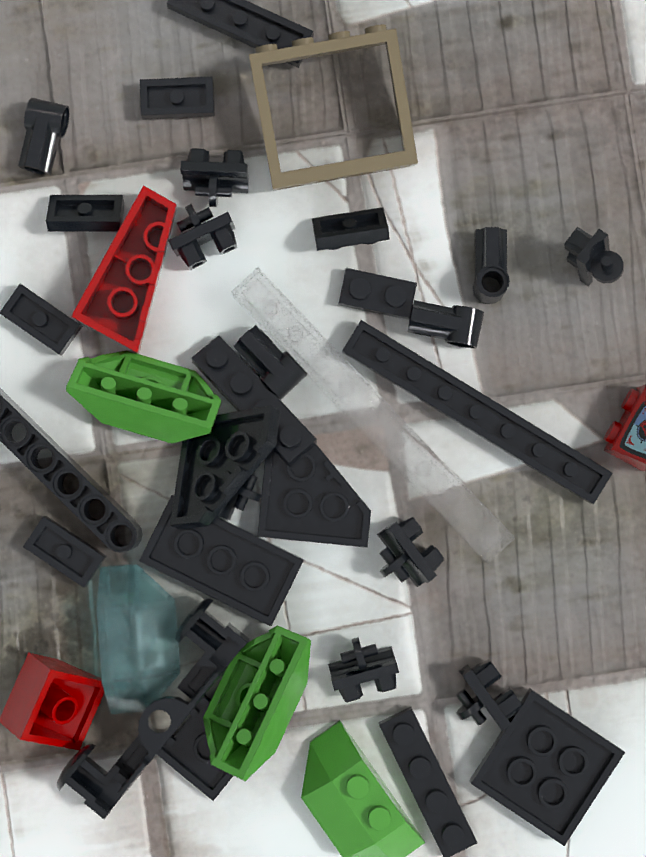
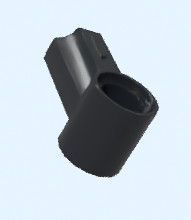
(44, 126)
(490, 262)
(455, 325)
(275, 368)

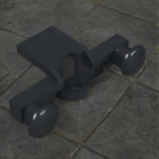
(185, 751)

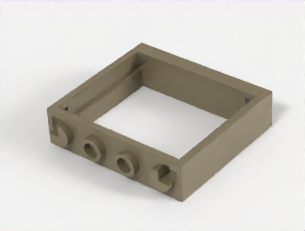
(337, 43)

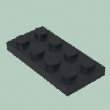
(224, 564)

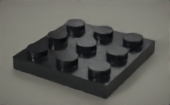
(547, 767)

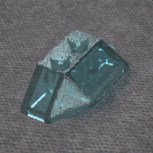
(135, 638)

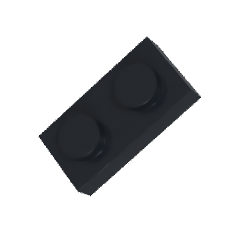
(177, 97)
(85, 213)
(350, 229)
(377, 293)
(40, 319)
(64, 551)

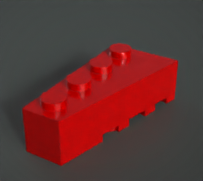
(127, 277)

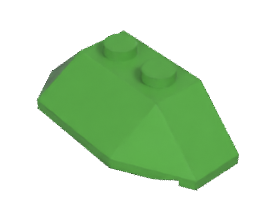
(145, 396)
(256, 701)
(353, 800)

